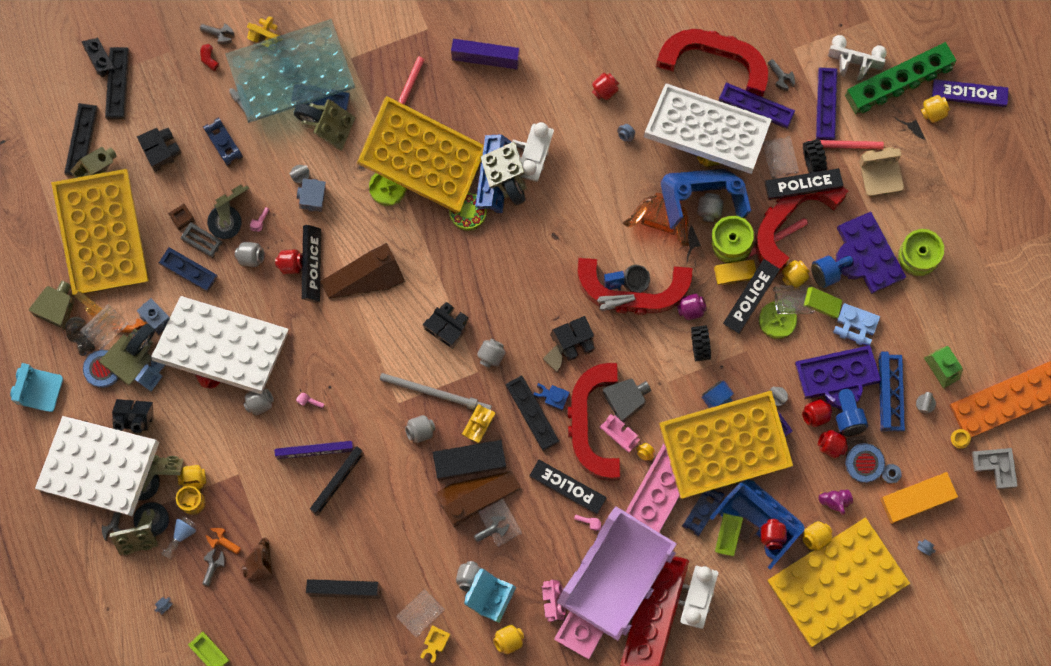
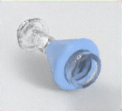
(183, 529)

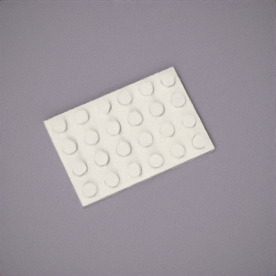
(707, 128)
(220, 345)
(97, 465)

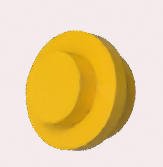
(960, 438)
(645, 451)

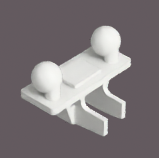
(848, 56)
(535, 150)
(698, 597)

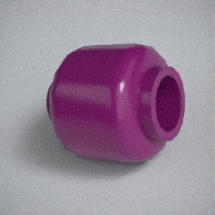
(692, 307)

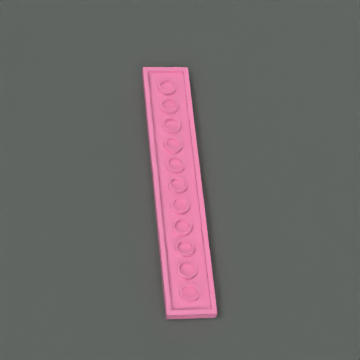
(650, 506)

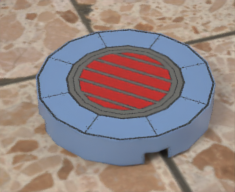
(96, 373)
(865, 462)

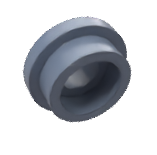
(626, 132)
(887, 478)
(926, 547)
(162, 605)

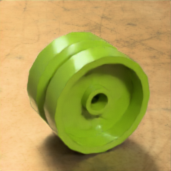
(732, 239)
(921, 263)

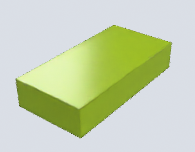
(823, 302)
(728, 534)
(208, 651)

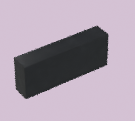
(469, 460)
(343, 589)

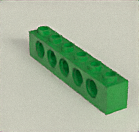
(940, 54)

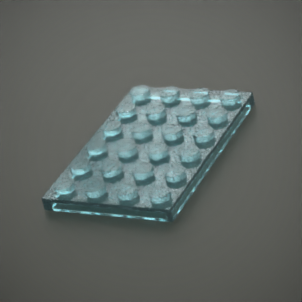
(290, 70)

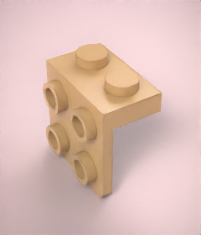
(881, 171)

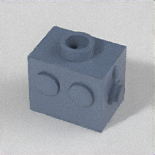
(311, 195)
(153, 315)

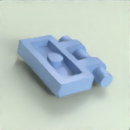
(857, 319)

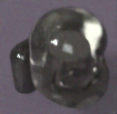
(74, 334)

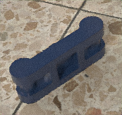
(222, 141)
(702, 511)

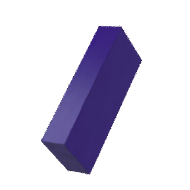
(485, 54)

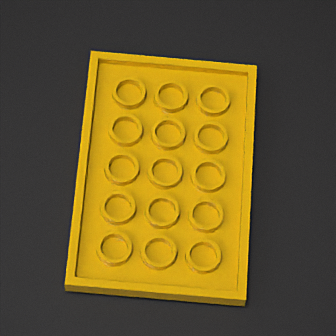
(421, 154)
(100, 231)
(725, 444)
(838, 582)

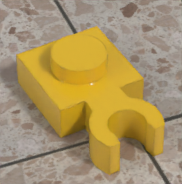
(436, 641)

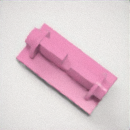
(626, 439)
(552, 591)

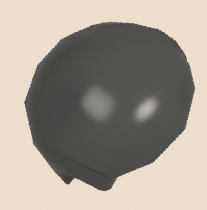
(636, 278)

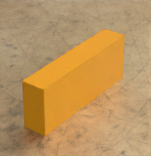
(919, 498)

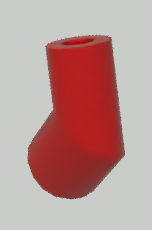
(205, 53)

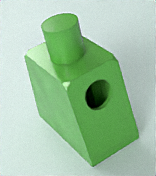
(944, 366)

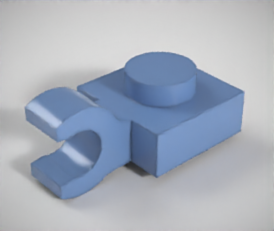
(149, 375)

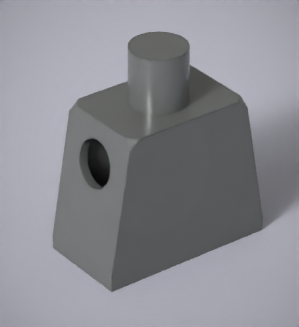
(626, 398)

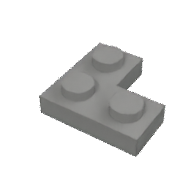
(1001, 462)

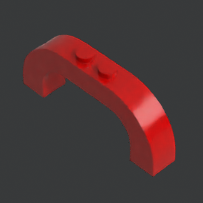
(719, 45)
(776, 216)
(643, 302)
(599, 467)

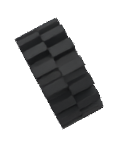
(814, 156)
(701, 343)

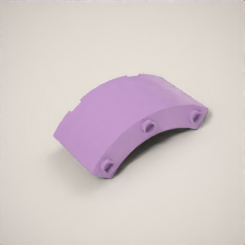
(617, 573)

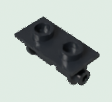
(97, 56)

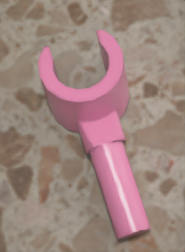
(257, 225)
(304, 398)
(595, 523)

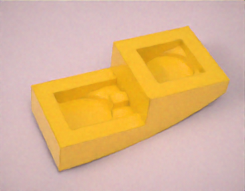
(734, 272)

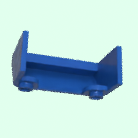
(680, 186)
(758, 506)

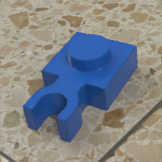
(614, 280)
(554, 397)

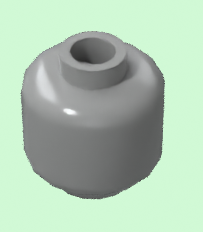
(710, 207)
(249, 254)
(491, 353)
(257, 402)
(419, 429)
(466, 575)

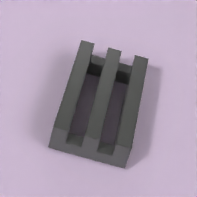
(215, 248)

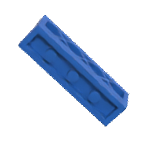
(486, 196)
(885, 390)

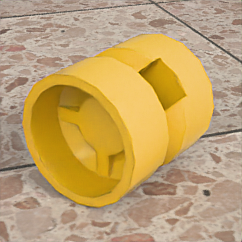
(190, 500)

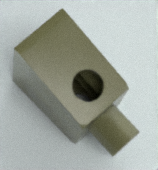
(94, 163)
(54, 305)

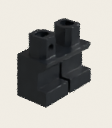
(155, 148)
(444, 326)
(572, 336)
(132, 415)

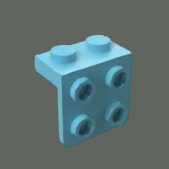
(36, 388)
(489, 596)

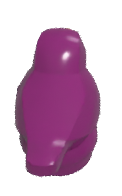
(836, 500)

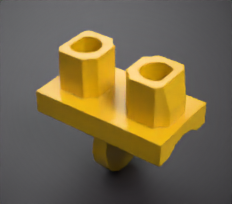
(255, 31)
(478, 423)

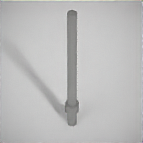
(470, 403)

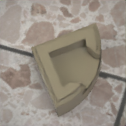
(554, 359)

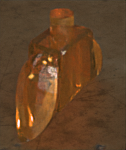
(654, 214)

